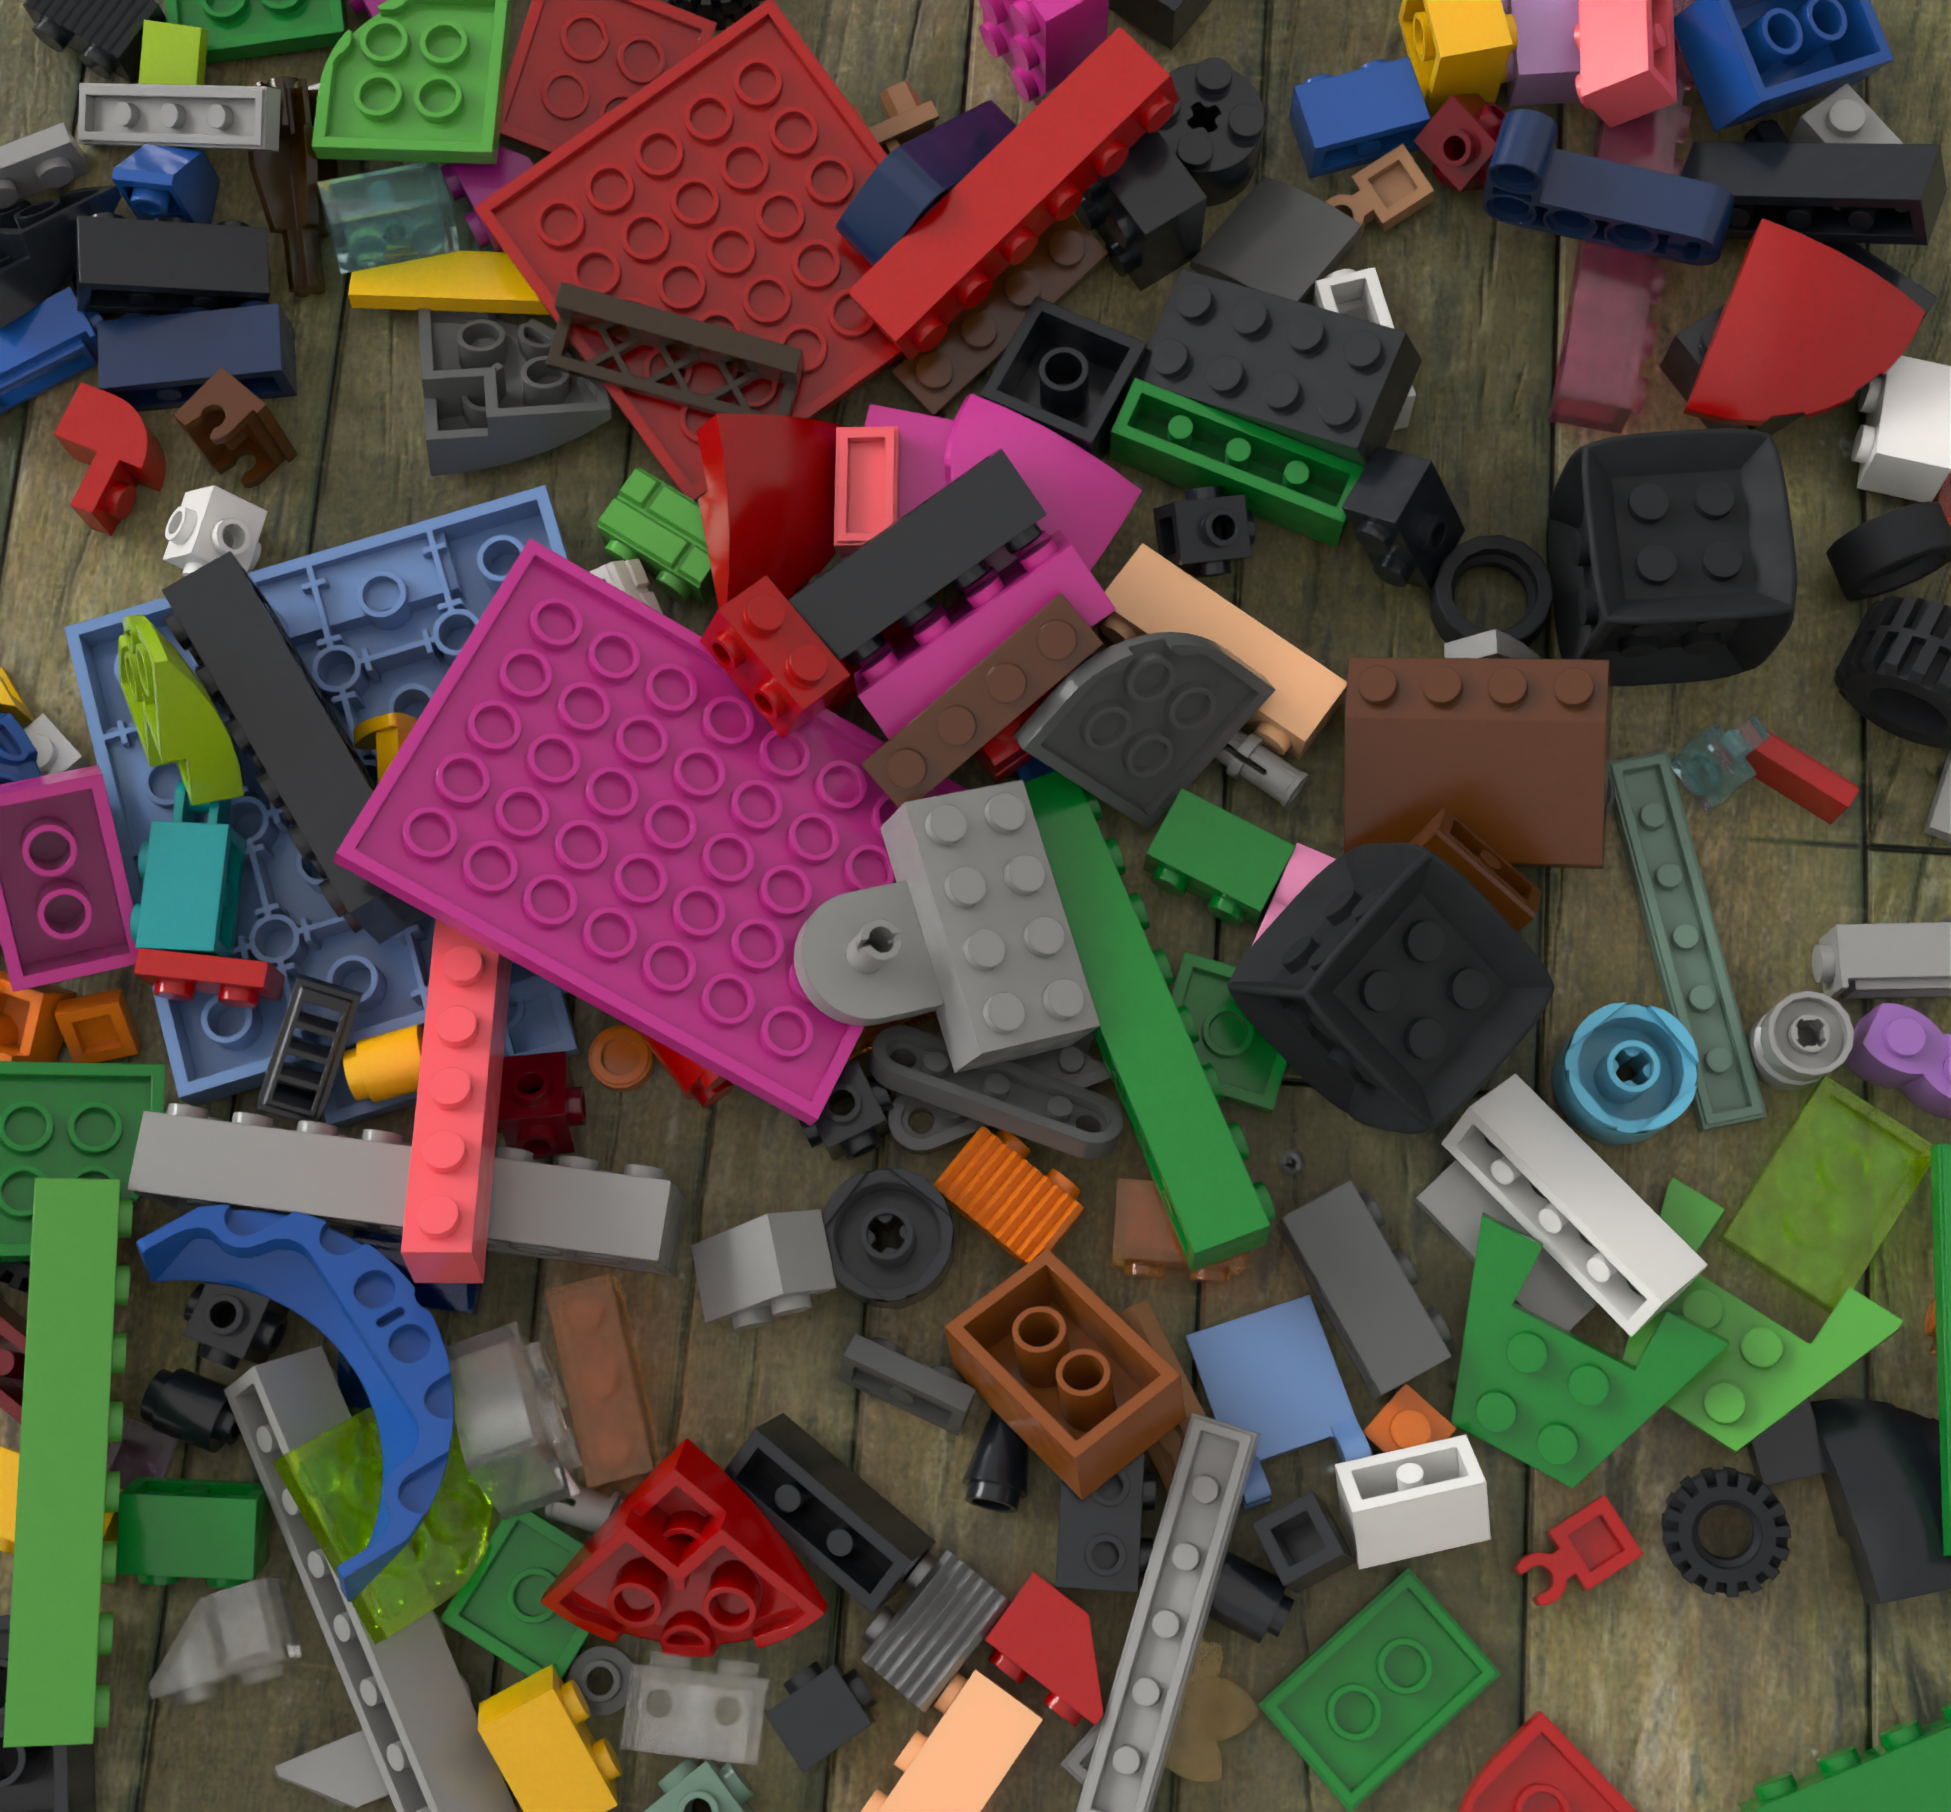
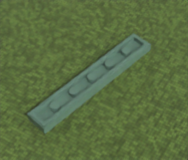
(1684, 938)

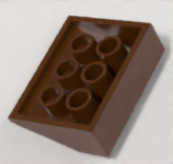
(1492, 740)

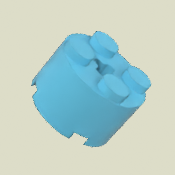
(1608, 1040)

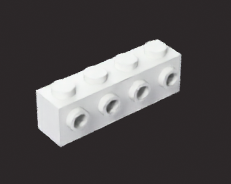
(1570, 1197)

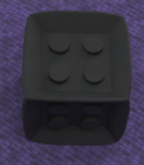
(1673, 554)
(1392, 987)

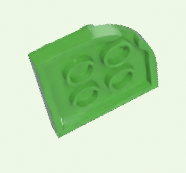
(417, 84)

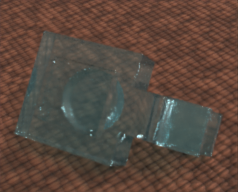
(1716, 762)

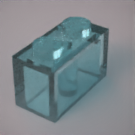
(388, 216)

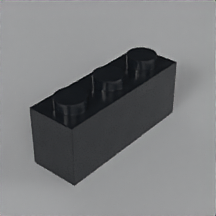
(167, 264)
(828, 1512)

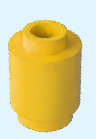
(385, 1064)

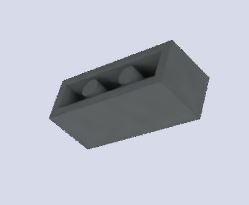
(1365, 1288)

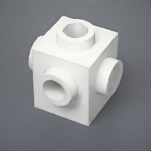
(210, 526)

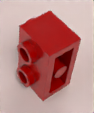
(774, 657)

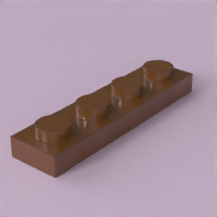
(981, 334)
(982, 702)

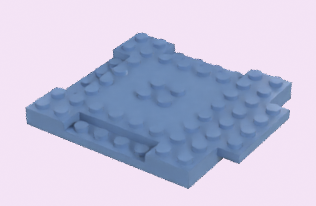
(378, 637)

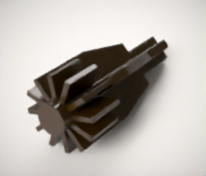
(289, 185)

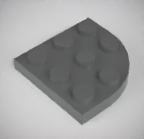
(1144, 719)

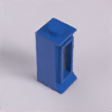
(46, 348)

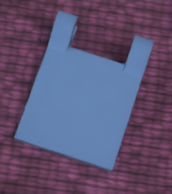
(1277, 1380)

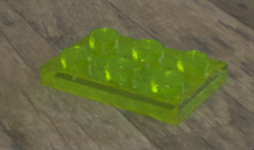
(1828, 1194)

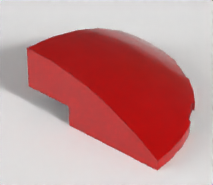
(1799, 332)
(767, 500)
(687, 1566)

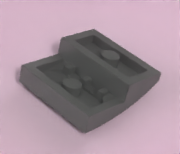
(1278, 241)

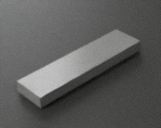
(180, 116)

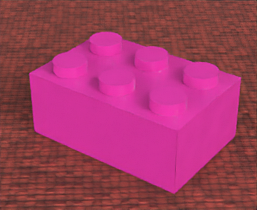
(1042, 39)
(61, 880)

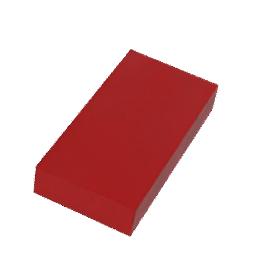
(1802, 778)

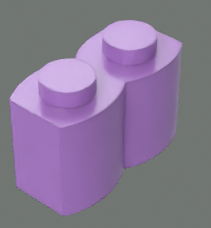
(1907, 1052)

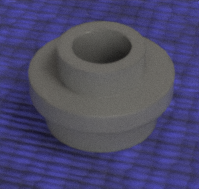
(617, 1663)

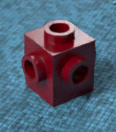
(1462, 140)
(540, 1104)

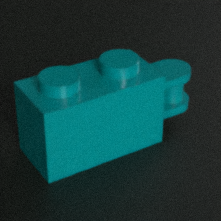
(190, 881)

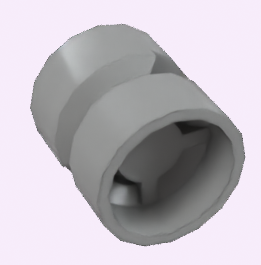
(1788, 1051)

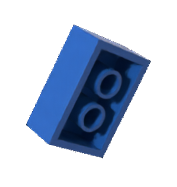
(1776, 53)

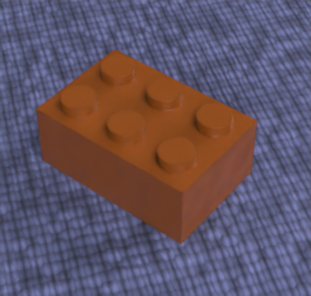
(1066, 1373)

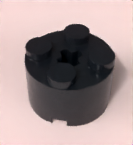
(1215, 127)
(887, 1200)

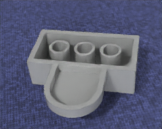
(959, 934)

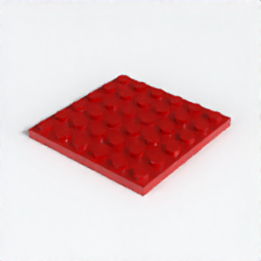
(714, 206)

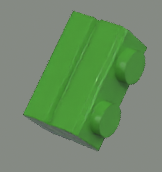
(662, 531)

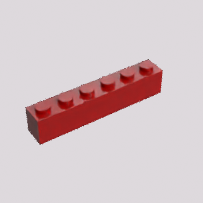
(1016, 194)

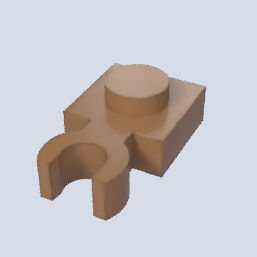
(1386, 191)

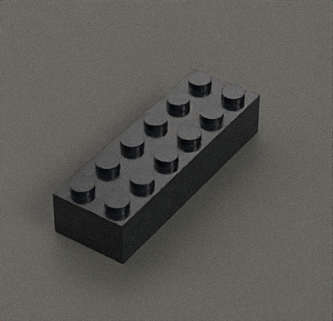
(285, 729)

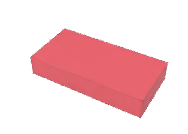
(865, 484)

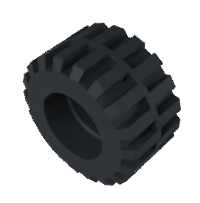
(1902, 669)

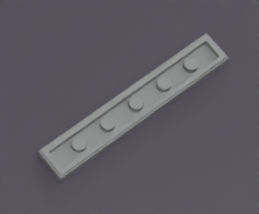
(1169, 1618)

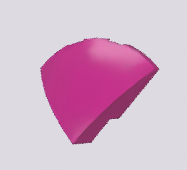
(1073, 487)

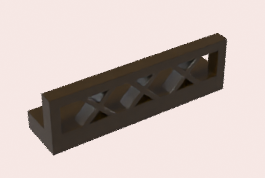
(673, 334)

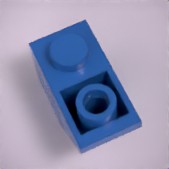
(168, 183)

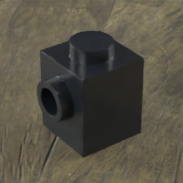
(821, 1712)

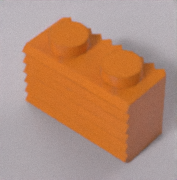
(1009, 1196)

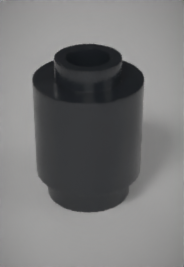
(190, 1409)
(1250, 1599)

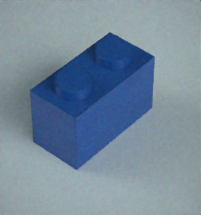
(1357, 115)

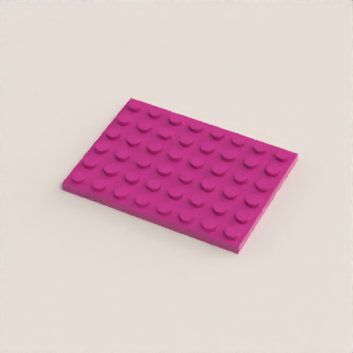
(632, 827)

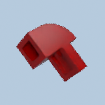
(120, 452)

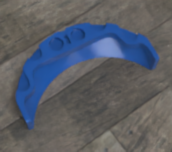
(365, 1313)

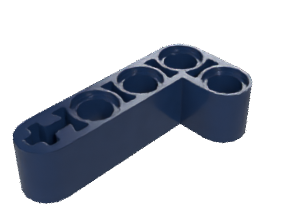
(918, 177)
(1601, 198)

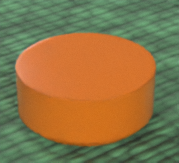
(621, 1059)

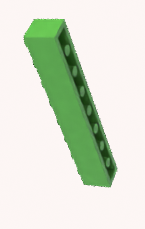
(64, 1464)

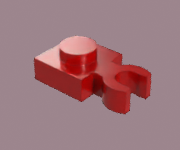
(1587, 1546)

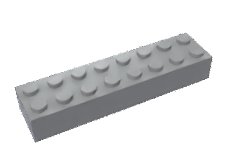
(361, 1184)

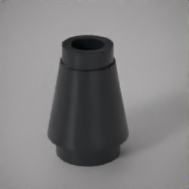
(998, 1468)

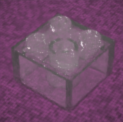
(513, 1420)

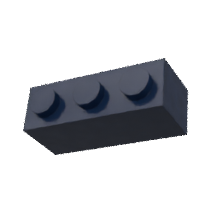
(171, 356)

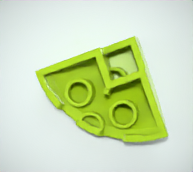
(175, 714)

